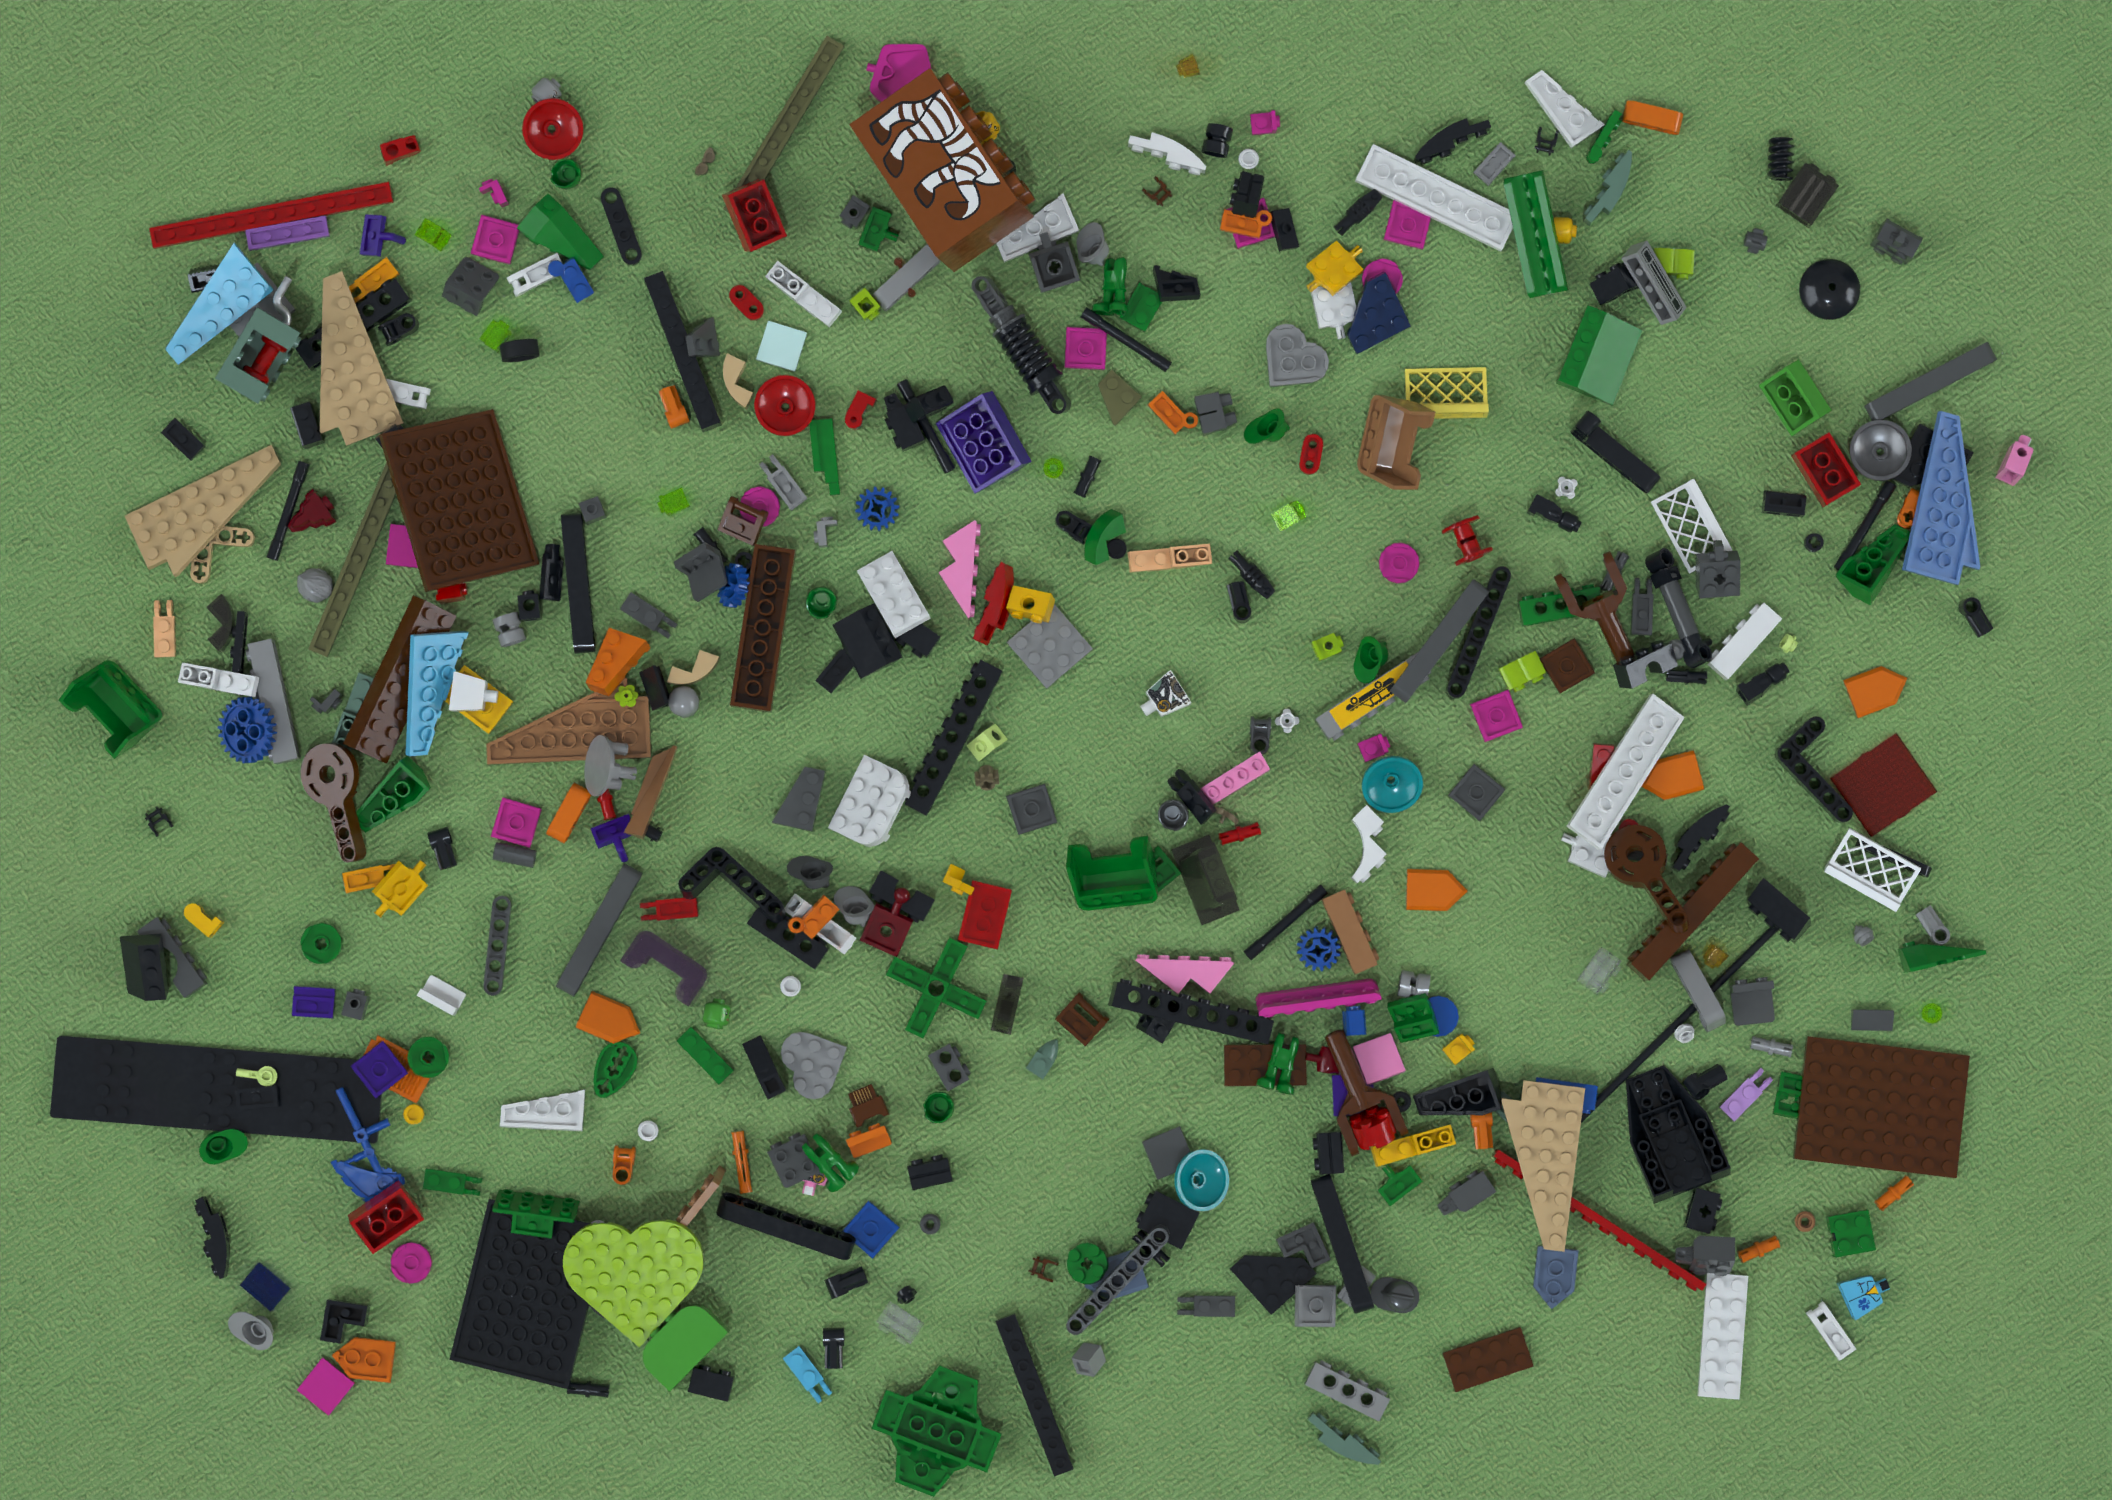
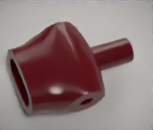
(1324, 1061)

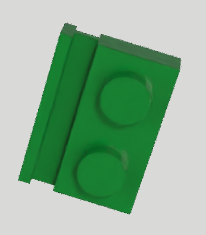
(1142, 307)

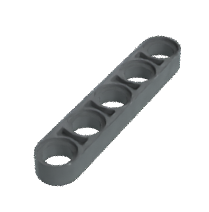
(501, 955)

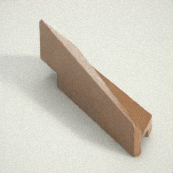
(650, 793)

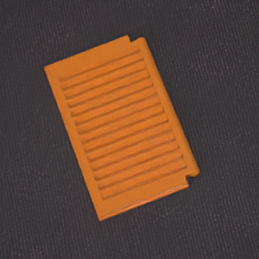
(410, 1085)

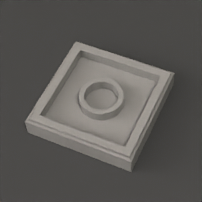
(1315, 1305)

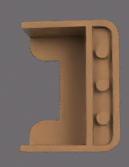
(1390, 441)

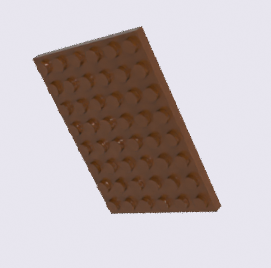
(459, 500)
(1881, 1107)

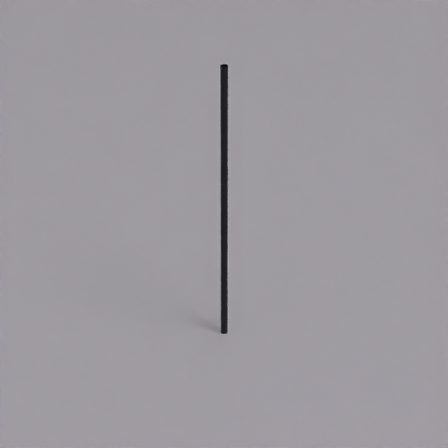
(1680, 1020)

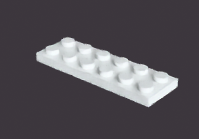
(1722, 1336)

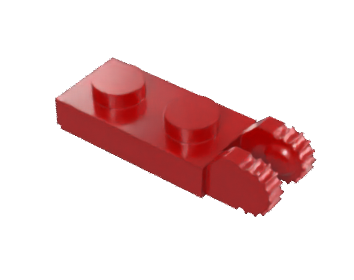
(671, 909)

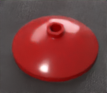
(567, 131)
(781, 391)

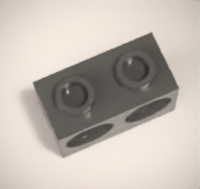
(944, 1069)

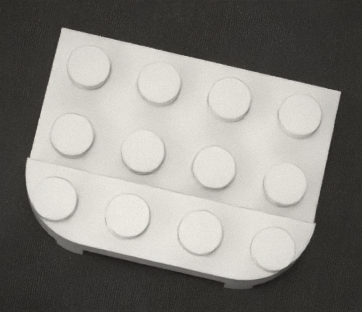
(870, 803)

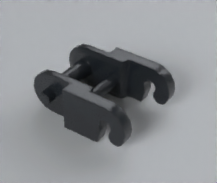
(1552, 143)
(163, 817)

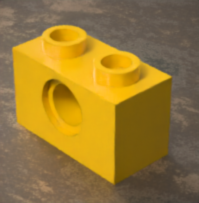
(1021, 597)

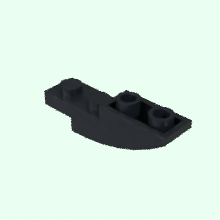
(1443, 142)
(1704, 829)
(218, 1245)

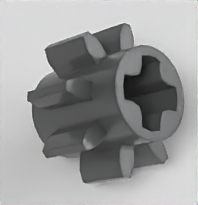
(1755, 241)

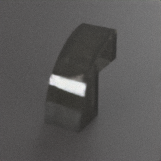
(224, 614)
(1007, 1004)

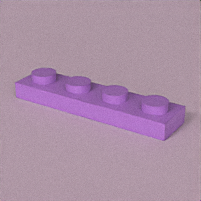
(287, 233)

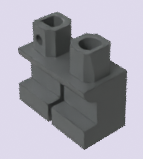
(1215, 421)

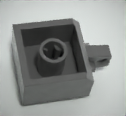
(1896, 242)
(1042, 260)
(1718, 572)
(1708, 1255)

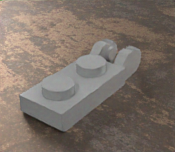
(784, 484)

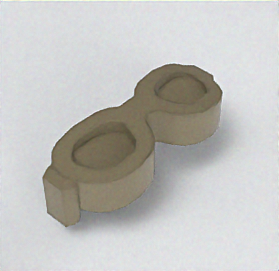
(708, 157)
(1225, 814)

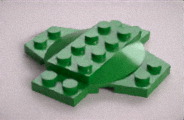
(936, 1431)

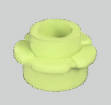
(1788, 643)

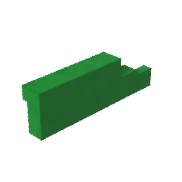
(825, 452)

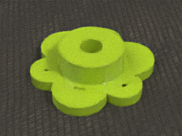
(630, 700)

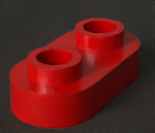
(746, 302)
(1311, 454)

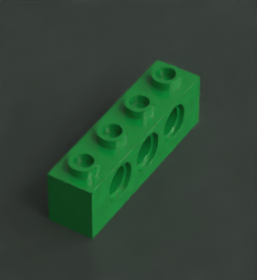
(1530, 617)

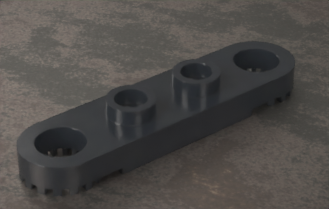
(621, 226)

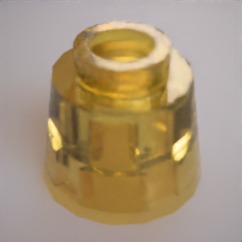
(1188, 67)
(1714, 956)

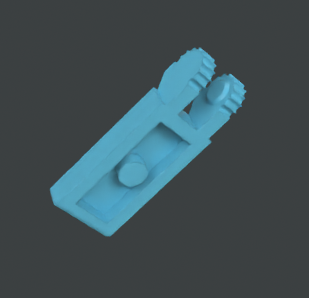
(806, 1372)

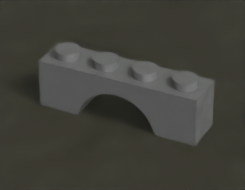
(188, 978)

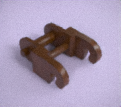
(1153, 197)
(1040, 1275)

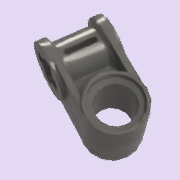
(1260, 733)

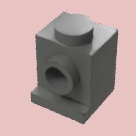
(854, 221)

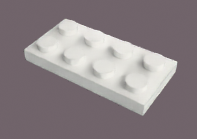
(893, 594)

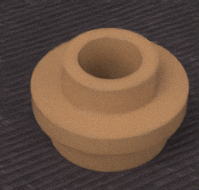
(1811, 1221)

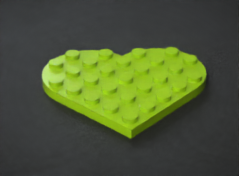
(635, 1274)

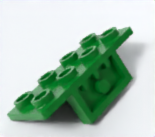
(535, 1213)

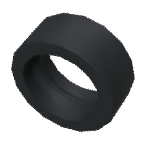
(519, 350)

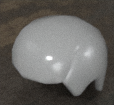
(683, 701)

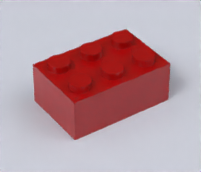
(754, 215)
(1826, 470)
(385, 1217)

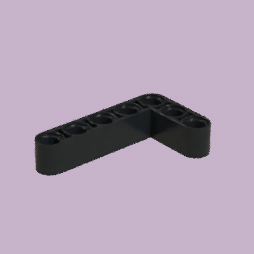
(1613, 453)
(1809, 772)
(736, 880)

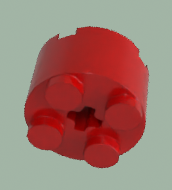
(1373, 1127)

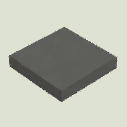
(1476, 792)
(1031, 809)
(1166, 1151)

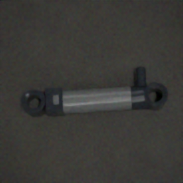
(1666, 578)

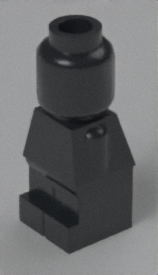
(1552, 513)
(1761, 683)

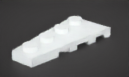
(1566, 114)
(1053, 218)
(546, 1113)

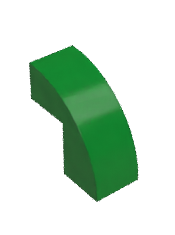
(1105, 528)

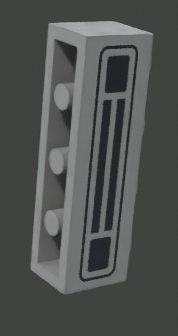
(1653, 282)

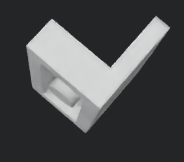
(442, 995)

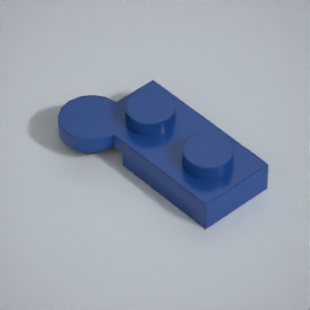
(572, 277)

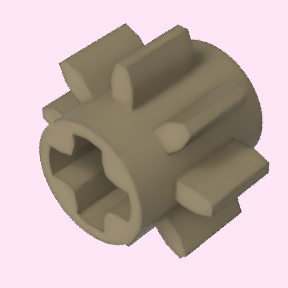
(986, 777)

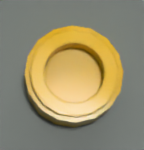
(413, 1114)

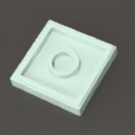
(781, 346)

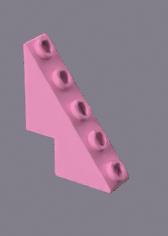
(960, 574)
(1236, 778)
(1178, 972)

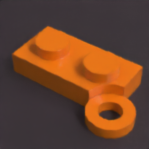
(1244, 225)
(1171, 414)
(815, 918)

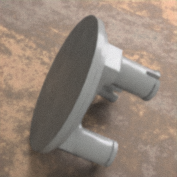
(601, 770)

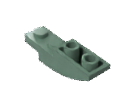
(1615, 182)
(354, 703)
(1349, 1447)

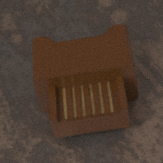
(866, 1105)

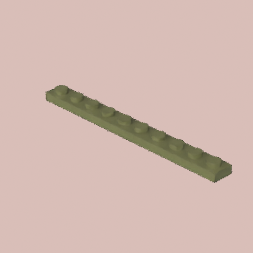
(792, 112)
(354, 565)

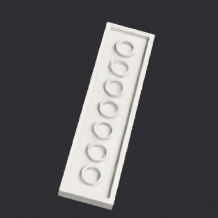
(1436, 197)
(1625, 771)

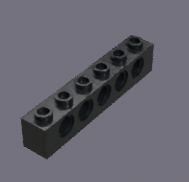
(381, 312)

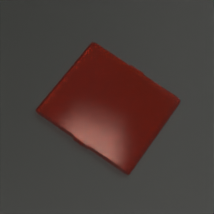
(1883, 784)

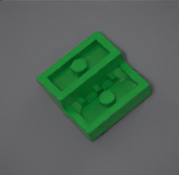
(1413, 1018)
(1788, 1085)

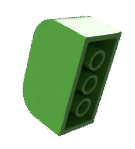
(682, 1343)

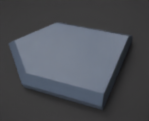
(1555, 1274)
(1136, 1284)

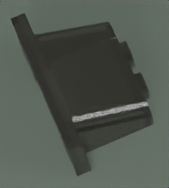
(1206, 879)

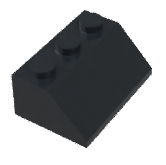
(867, 641)
(1778, 911)
(145, 966)

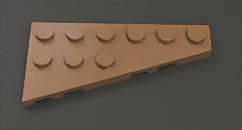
(700, 1197)

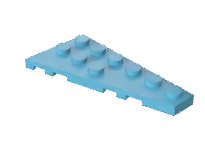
(226, 297)
(430, 678)

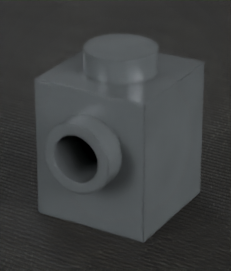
(355, 1004)

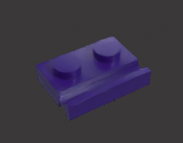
(313, 1002)

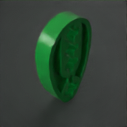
(605, 1060)

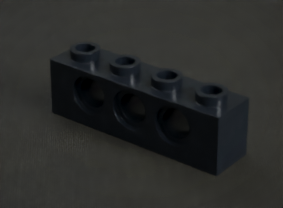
(811, 958)

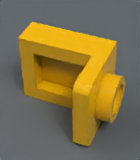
(954, 879)

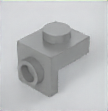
(820, 535)

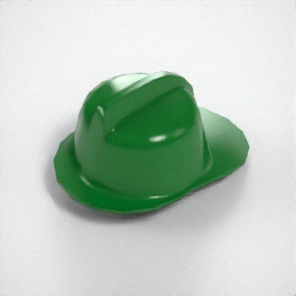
(1267, 427)
(1369, 658)
(223, 1146)

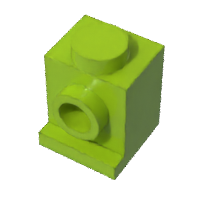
(860, 300)
(1323, 653)

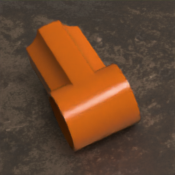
(675, 411)
(1482, 1130)

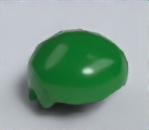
(566, 174)
(821, 602)
(938, 1107)

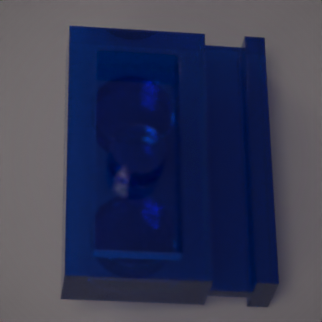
(265, 1286)

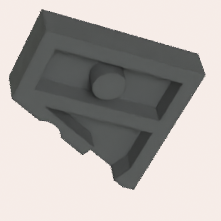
(703, 340)

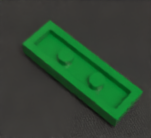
(705, 1055)

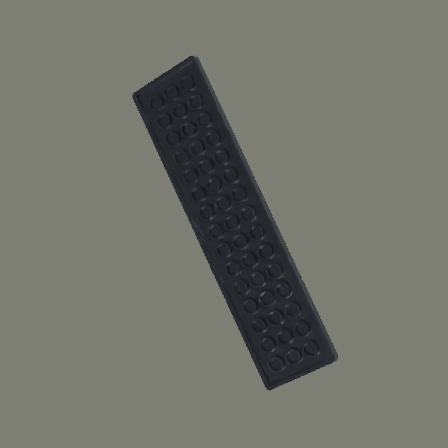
(198, 1086)

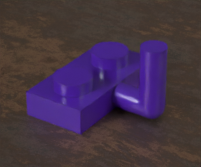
(374, 234)
(611, 833)

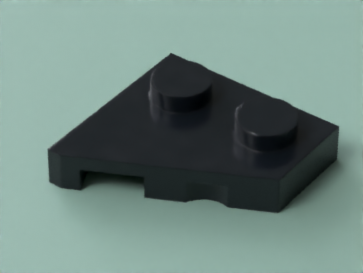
(1175, 286)

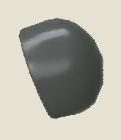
(1173, 814)

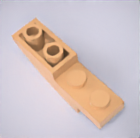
(1169, 558)

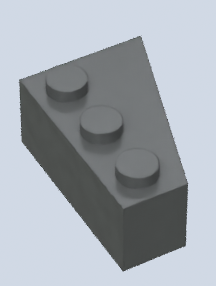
(802, 802)

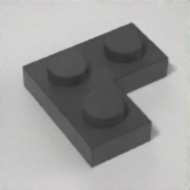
(1304, 1239)

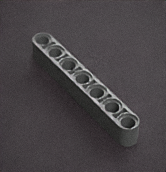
(1930, 382)
(1439, 640)
(599, 930)
(1113, 1288)

